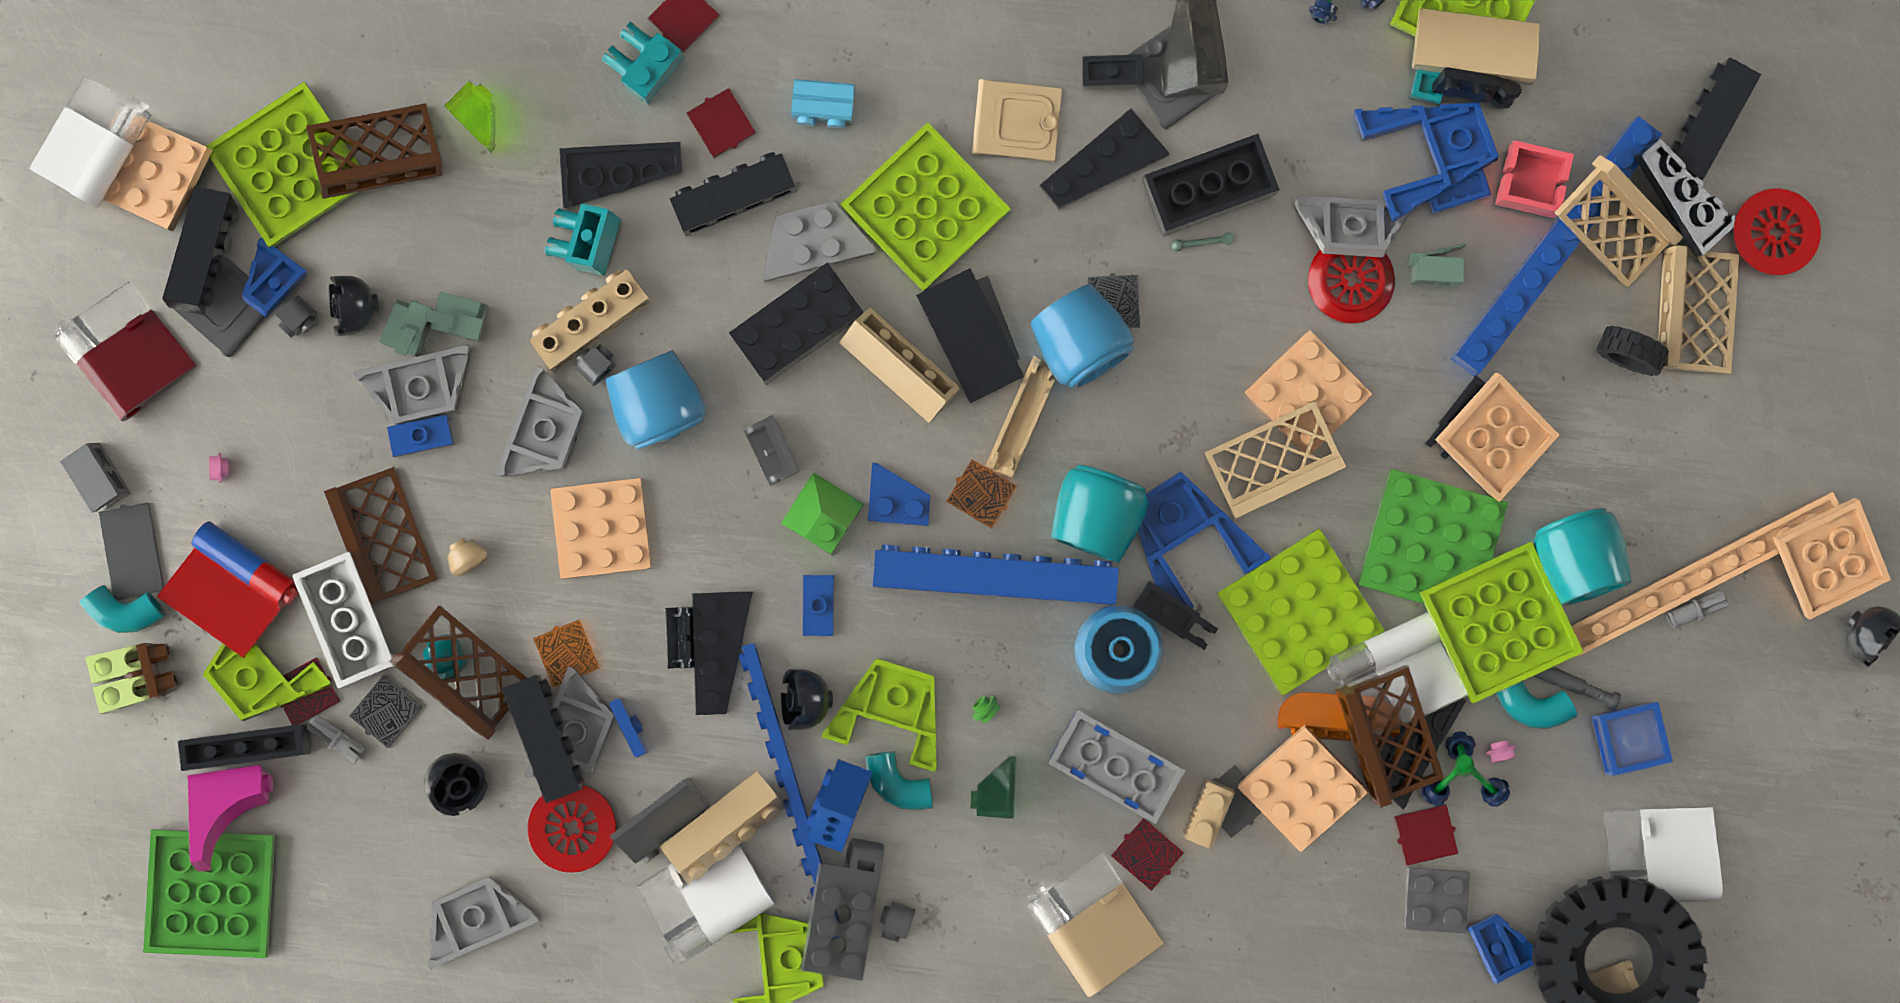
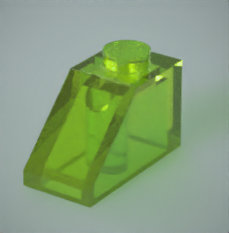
(475, 112)

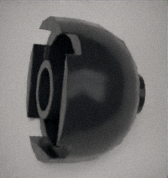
(351, 304)
(1872, 633)
(805, 699)
(455, 783)

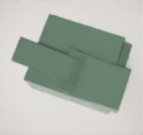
(1437, 271)
(458, 316)
(406, 328)

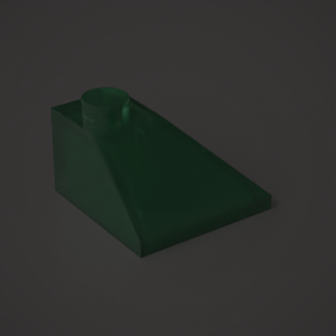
(996, 791)

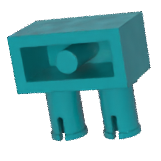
(653, 66)
(591, 238)

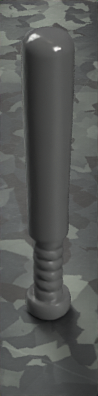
(1579, 686)

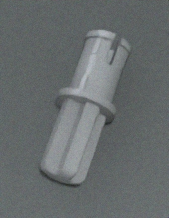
(1696, 609)
(335, 738)

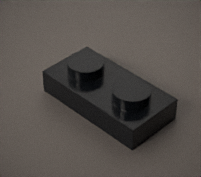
(1113, 71)

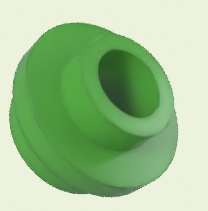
(985, 708)

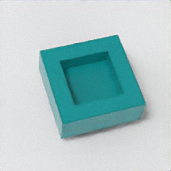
(1423, 87)

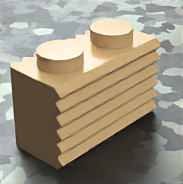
(1208, 813)

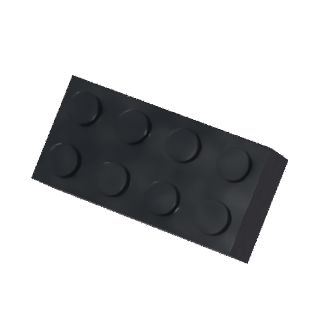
(1210, 184)
(796, 323)

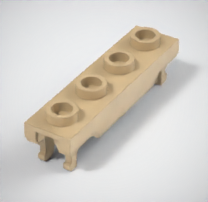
(1021, 418)

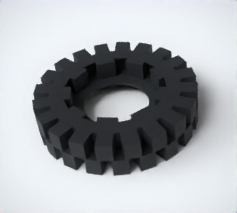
(1626, 904)

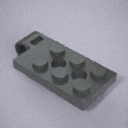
(857, 890)

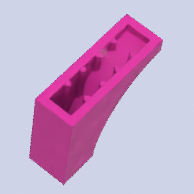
(216, 801)

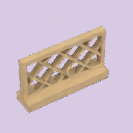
(1631, 199)
(1673, 303)
(1286, 484)

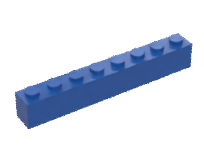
(995, 577)

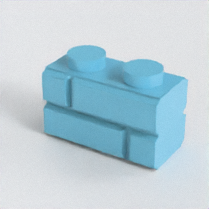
(823, 102)

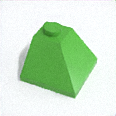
(822, 513)

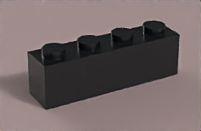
(1714, 116)
(732, 194)
(200, 250)
(543, 739)
(244, 747)

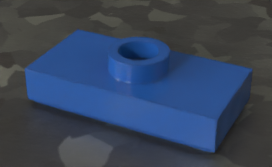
(1465, 192)
(420, 435)
(818, 605)
(629, 726)

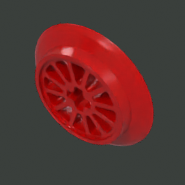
(1806, 220)
(1350, 312)
(564, 861)

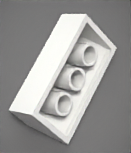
(343, 620)

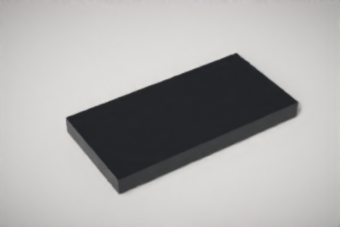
(970, 335)

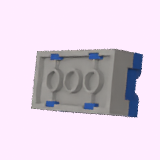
(1116, 766)

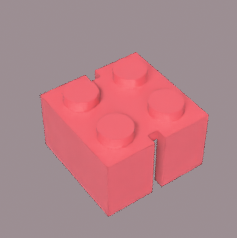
(1532, 179)

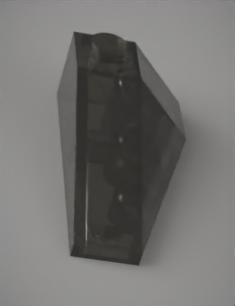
(1194, 51)

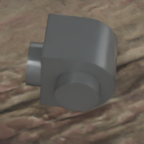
(296, 317)
(595, 364)
(896, 921)

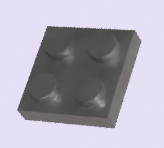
(1436, 900)

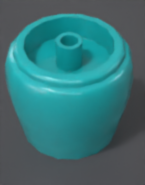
(1098, 512)
(1583, 555)

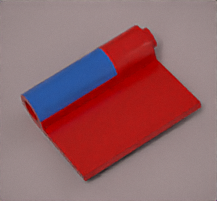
(228, 589)

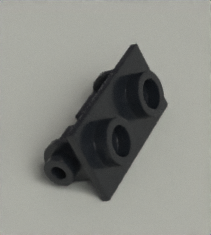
(679, 637)

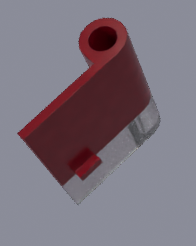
(123, 350)

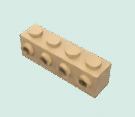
(589, 320)
(897, 367)
(722, 827)

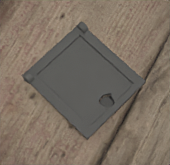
(1166, 109)
(228, 317)

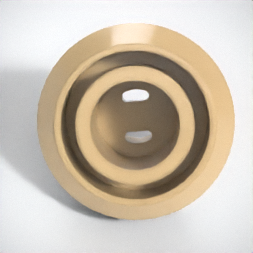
(465, 556)

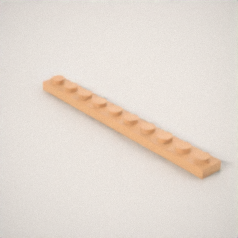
(1692, 579)

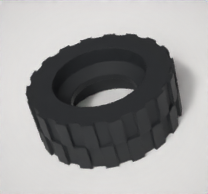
(1632, 350)

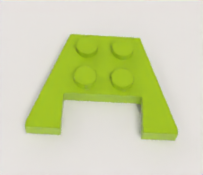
(256, 685)
(895, 698)
(781, 959)

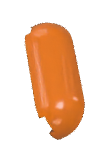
(1319, 713)

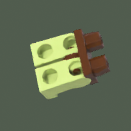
(140, 674)

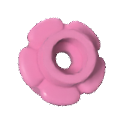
(218, 467)
(1501, 751)

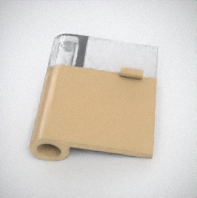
(1094, 924)

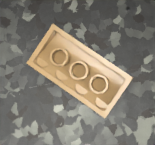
(1476, 45)

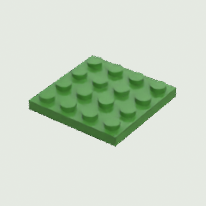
(1428, 535)
(214, 909)

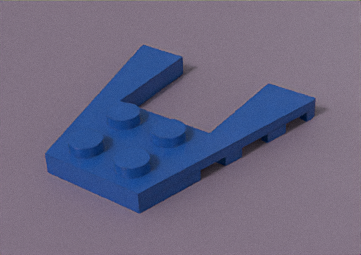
(1456, 140)
(1175, 514)

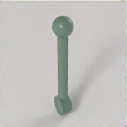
(1227, 239)

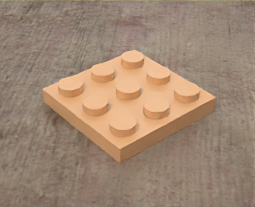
(158, 176)
(1303, 376)
(1497, 437)
(601, 528)
(1832, 558)
(1302, 788)

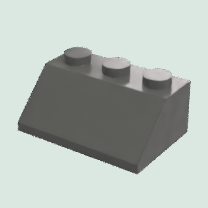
(660, 821)

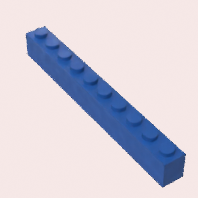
(1544, 261)

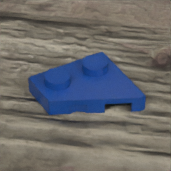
(270, 279)
(896, 499)
(1501, 947)

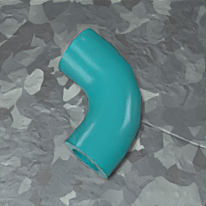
(122, 616)
(1535, 711)
(895, 788)

